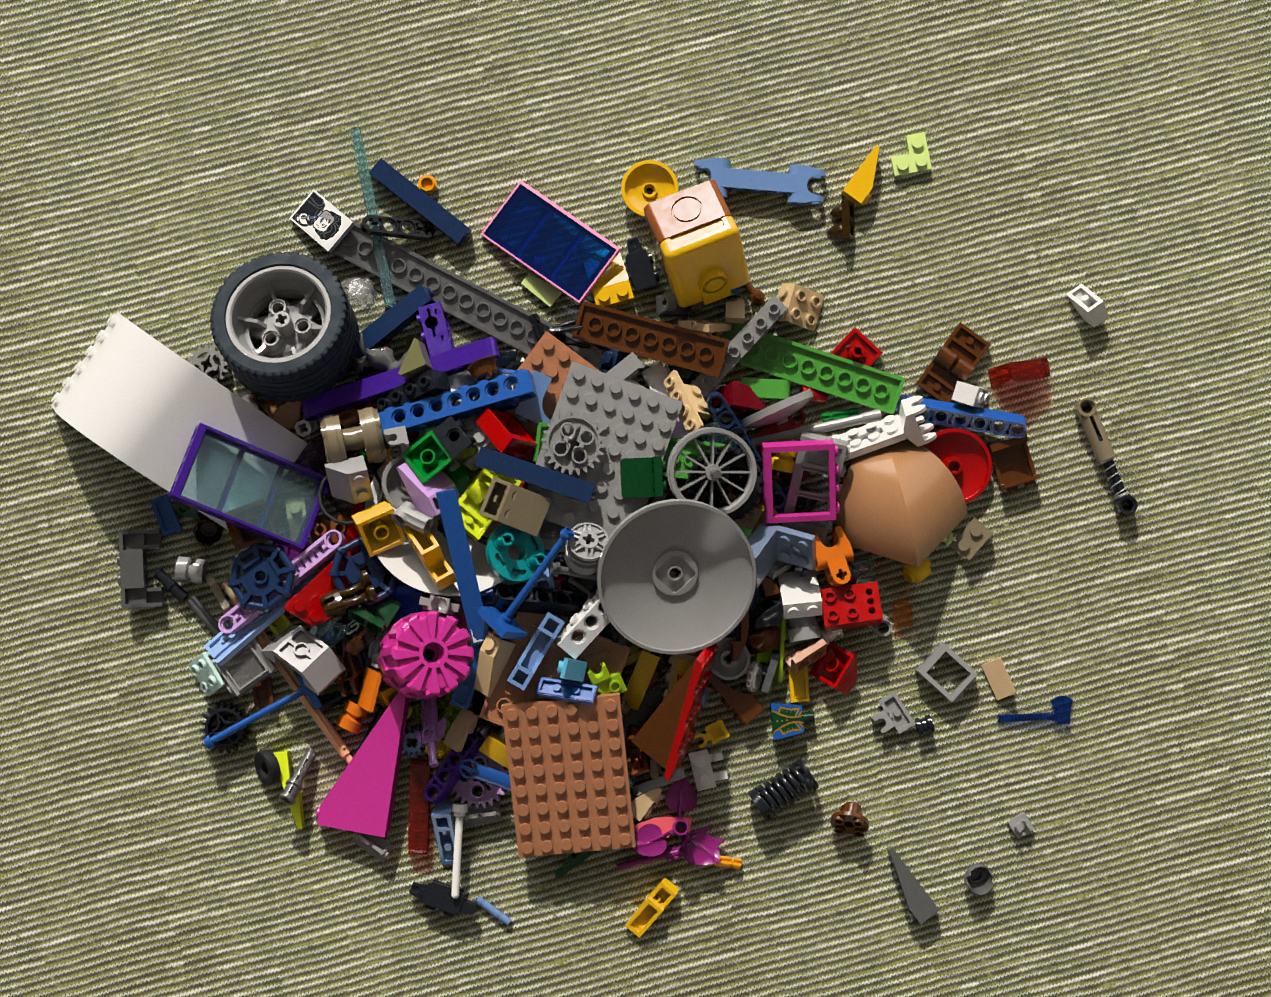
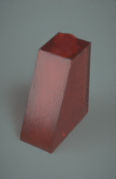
(1019, 372)

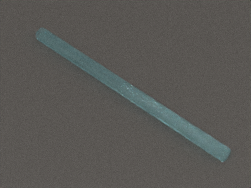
(371, 210)

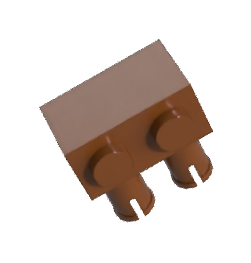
(324, 525)

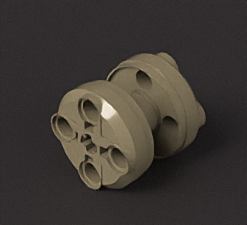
(367, 437)

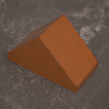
(637, 761)

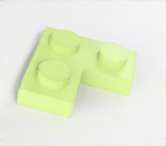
(917, 158)

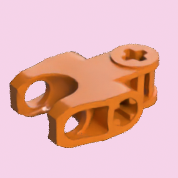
(835, 558)

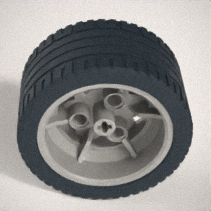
(311, 357)

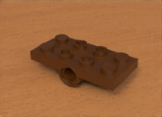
(953, 363)

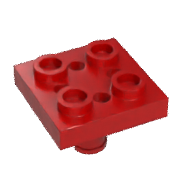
(860, 348)

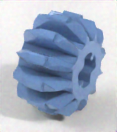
(414, 749)

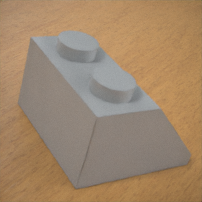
(349, 480)

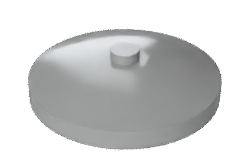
(778, 412)

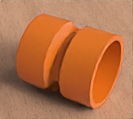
(352, 716)

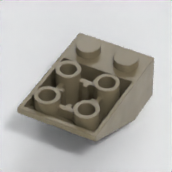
(515, 506)

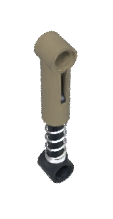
(1104, 454)

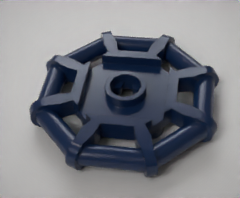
(353, 567)
(272, 579)

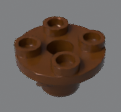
(850, 820)

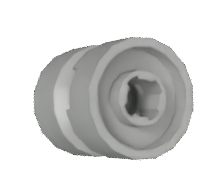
(191, 570)

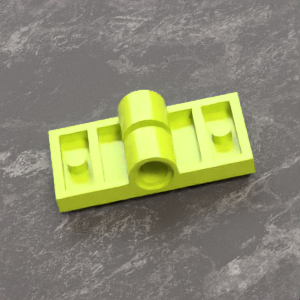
(472, 500)

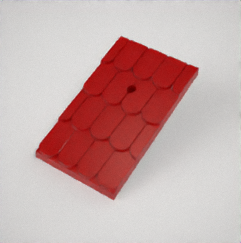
(671, 726)

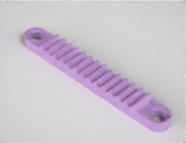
(305, 562)

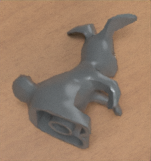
(377, 359)

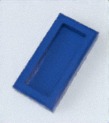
(166, 515)

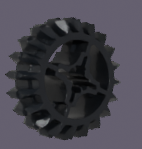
(223, 719)

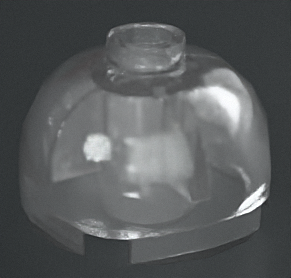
(360, 293)

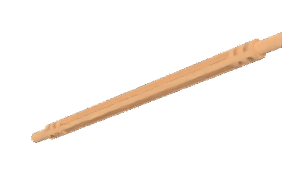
(289, 675)

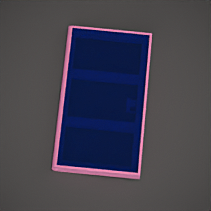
(550, 242)

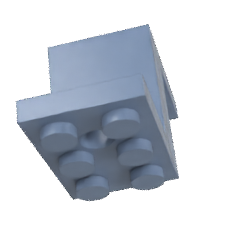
(776, 543)

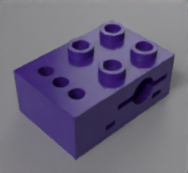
(435, 328)

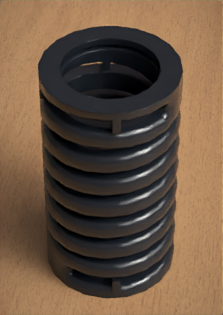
(783, 789)

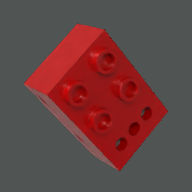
(851, 606)

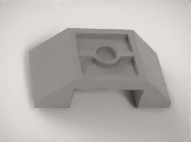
(306, 656)

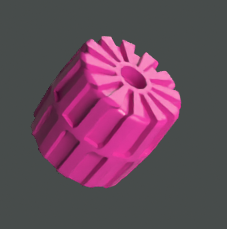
(403, 657)

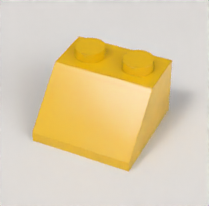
(378, 529)

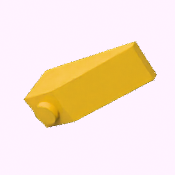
(862, 182)

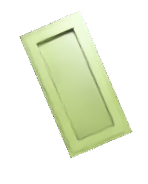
(542, 290)

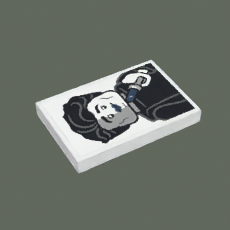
(322, 221)

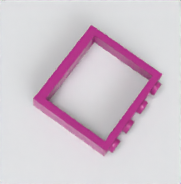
(795, 446)

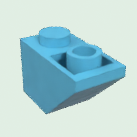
(572, 669)

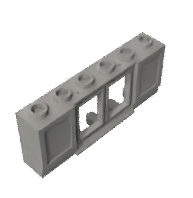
(818, 463)

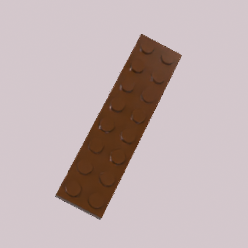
(651, 339)

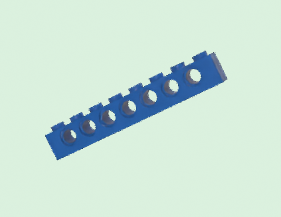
(524, 391)

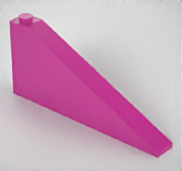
(367, 787)

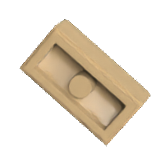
(998, 678)

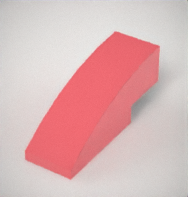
(664, 822)

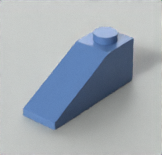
(444, 828)

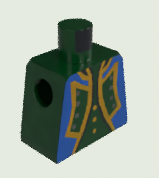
(788, 719)

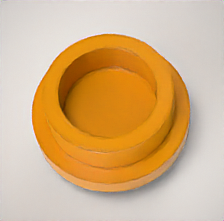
(427, 184)

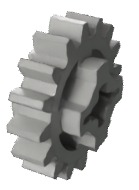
(210, 358)

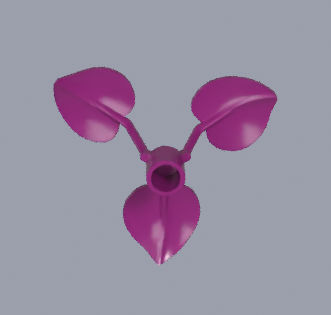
(651, 842)

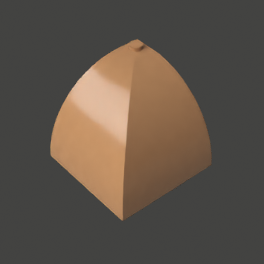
(899, 502)

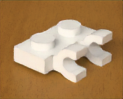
(703, 771)

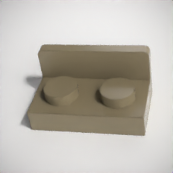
(971, 540)

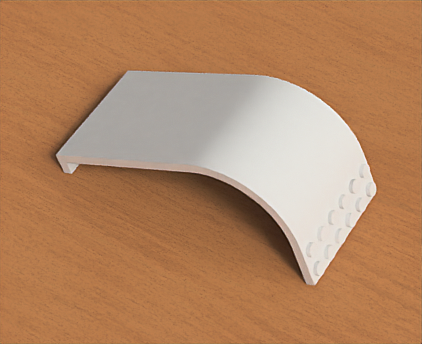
(148, 400)

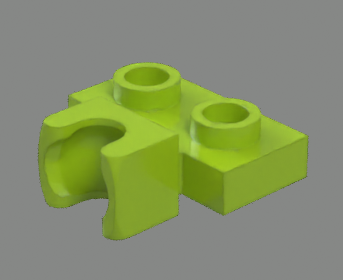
(607, 683)

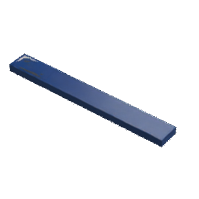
(462, 564)

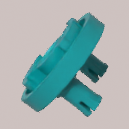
(528, 559)

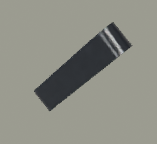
(541, 600)

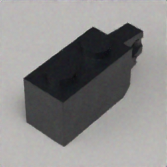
(639, 267)

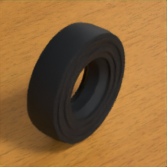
(267, 767)

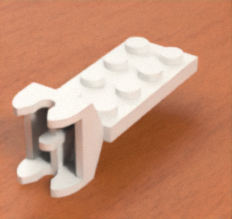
(890, 430)

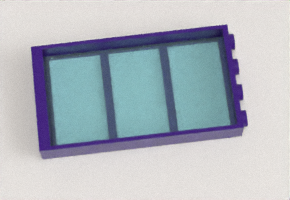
(248, 487)

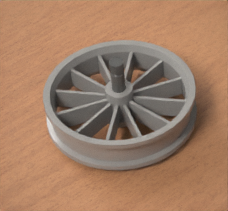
(711, 470)

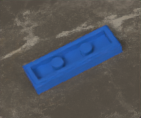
(566, 691)

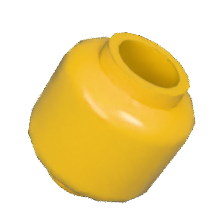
(917, 574)

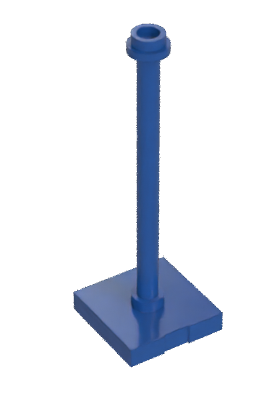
(502, 620)
(316, 700)

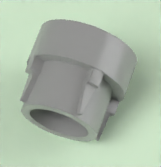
(803, 629)

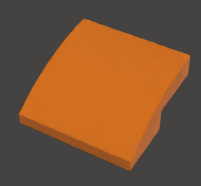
(369, 688)

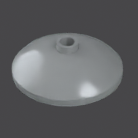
(392, 484)

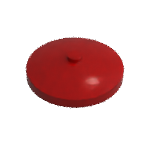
(965, 458)

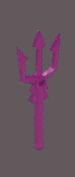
(669, 853)

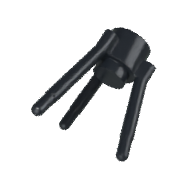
(559, 331)

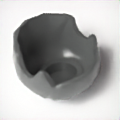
(978, 879)

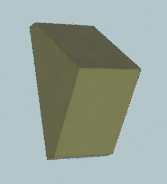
(416, 361)

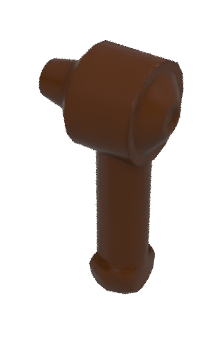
(757, 296)

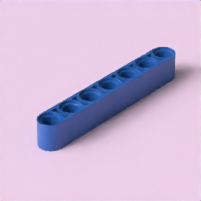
(971, 413)

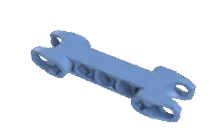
(764, 182)

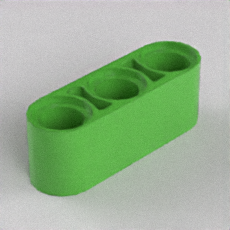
(768, 388)

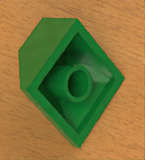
(427, 457)

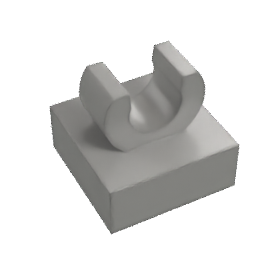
(1020, 825)

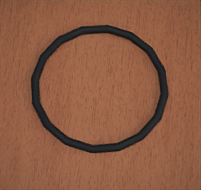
(341, 521)

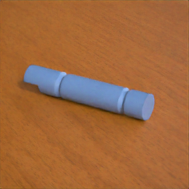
(492, 910)

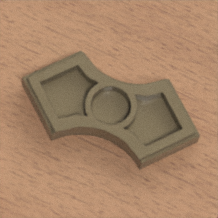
(218, 593)

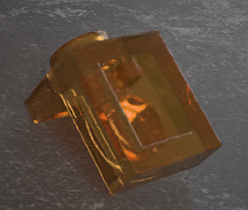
(902, 613)

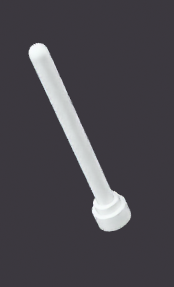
(459, 811)

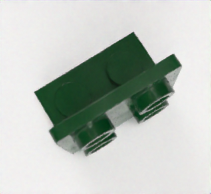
(378, 616)

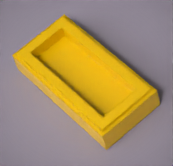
(798, 686)

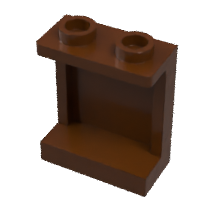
(1012, 463)

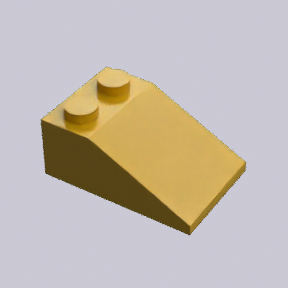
(614, 286)

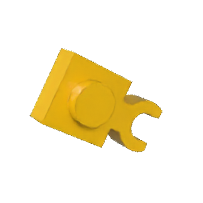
(715, 732)

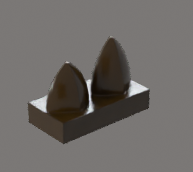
(846, 229)

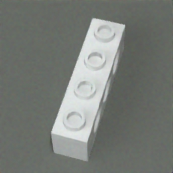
(589, 630)

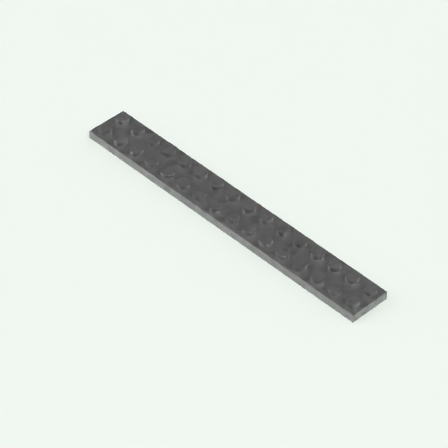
(457, 295)

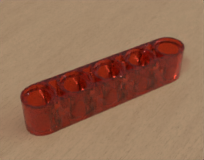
(418, 807)

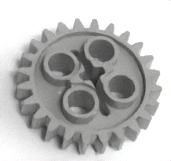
(589, 449)

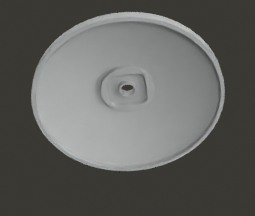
(683, 610)

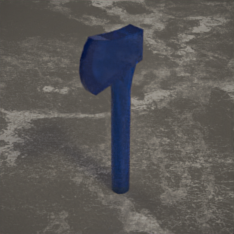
(1060, 715)

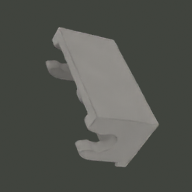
(397, 438)

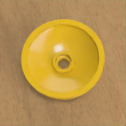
(644, 176)

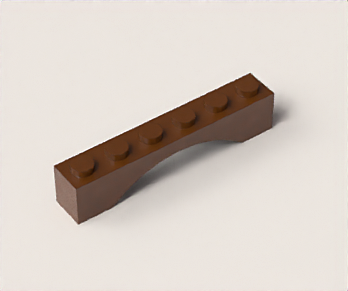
(742, 703)

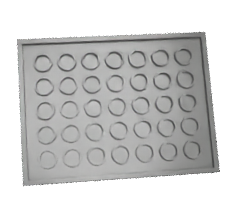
(634, 426)

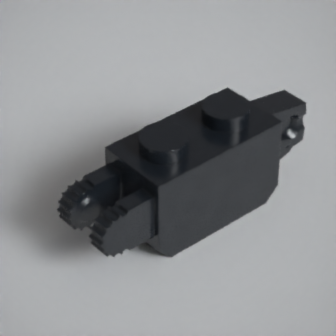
(438, 895)

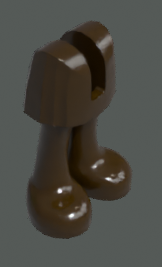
(334, 600)

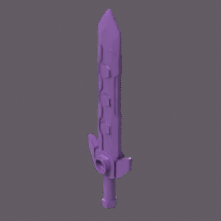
(431, 729)

